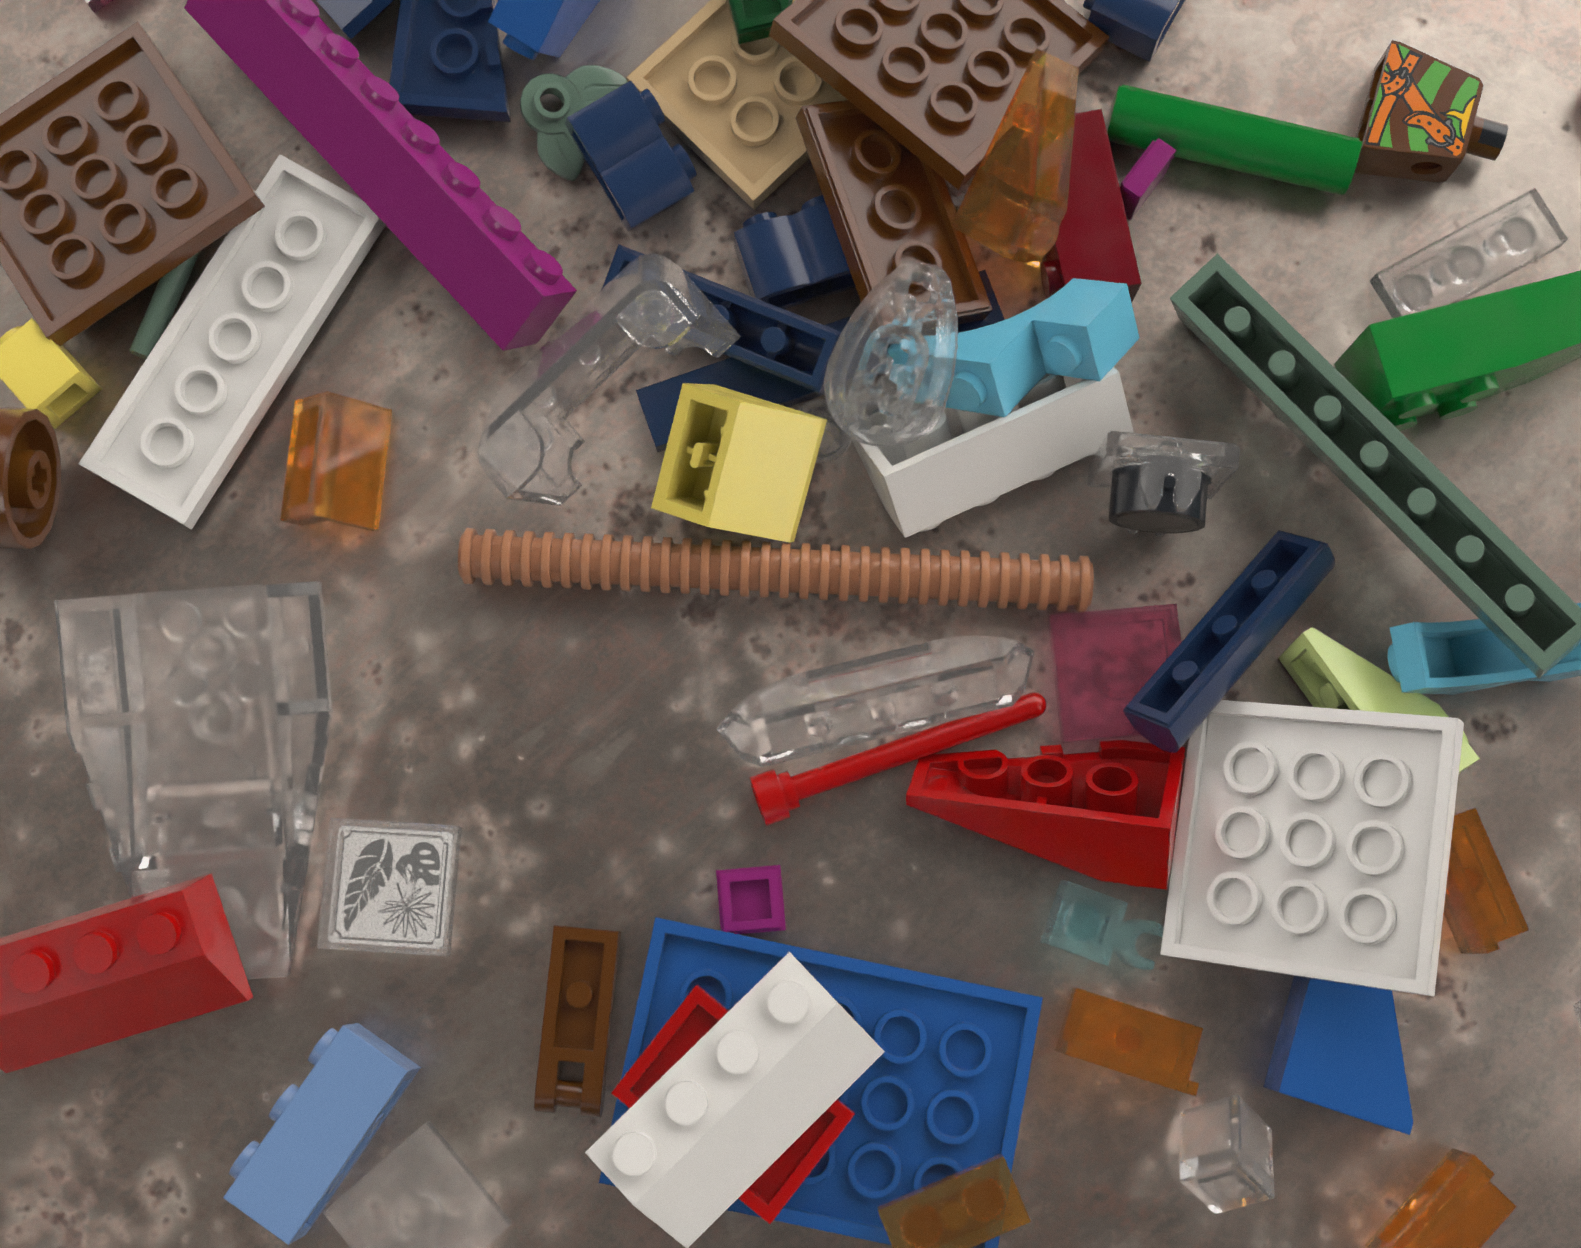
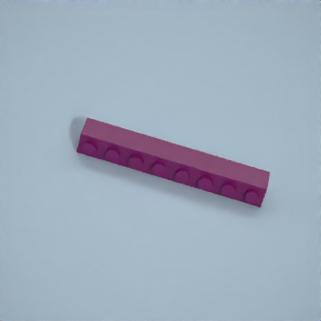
(393, 164)

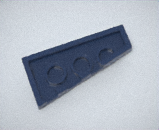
(449, 60)

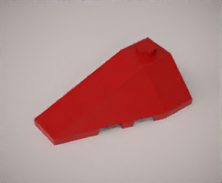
(1087, 811)

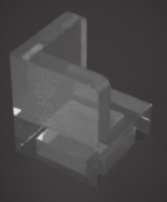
(1226, 1154)

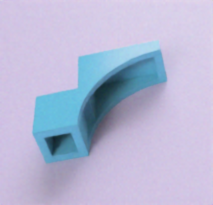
(1069, 334)
(1462, 659)

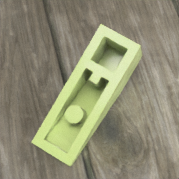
(1343, 680)

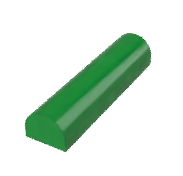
(1234, 139)

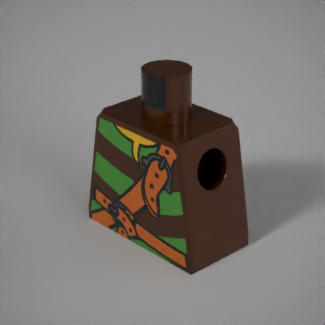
(1423, 118)

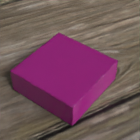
(1145, 176)
(751, 900)

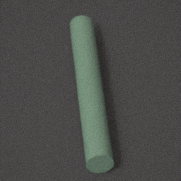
(161, 308)

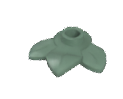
(575, 91)

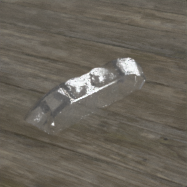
(877, 697)

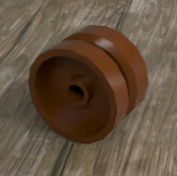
(27, 477)

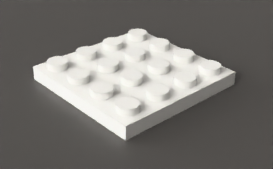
(1315, 843)

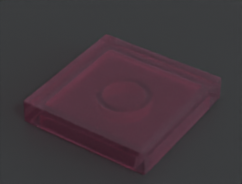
(1104, 663)

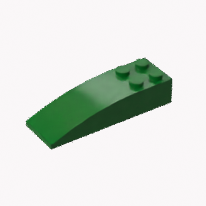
(1465, 350)

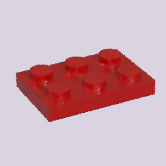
(680, 1033)

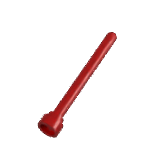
(782, 793)

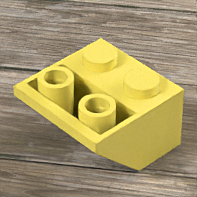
(738, 462)

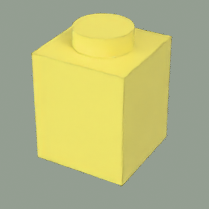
(44, 373)

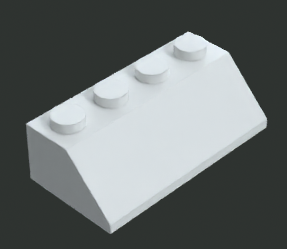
(980, 456)
(735, 1102)

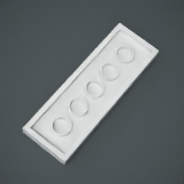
(234, 343)

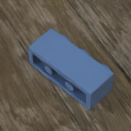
(319, 1131)

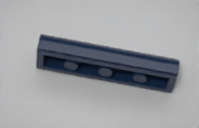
(769, 335)
(1228, 639)

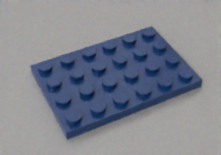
(923, 1110)

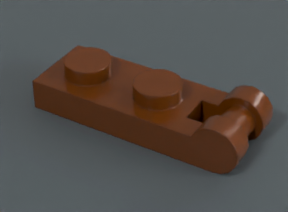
(577, 1018)

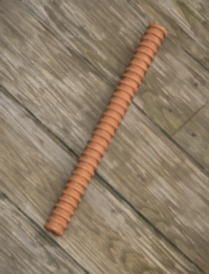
(775, 569)

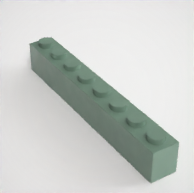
(1381, 467)

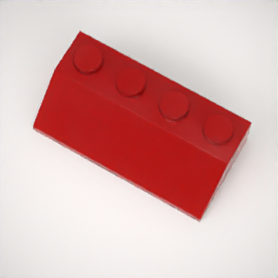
(116, 973)

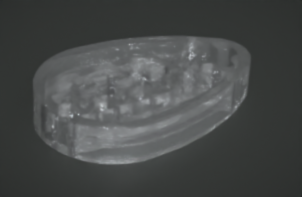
(923, 384)

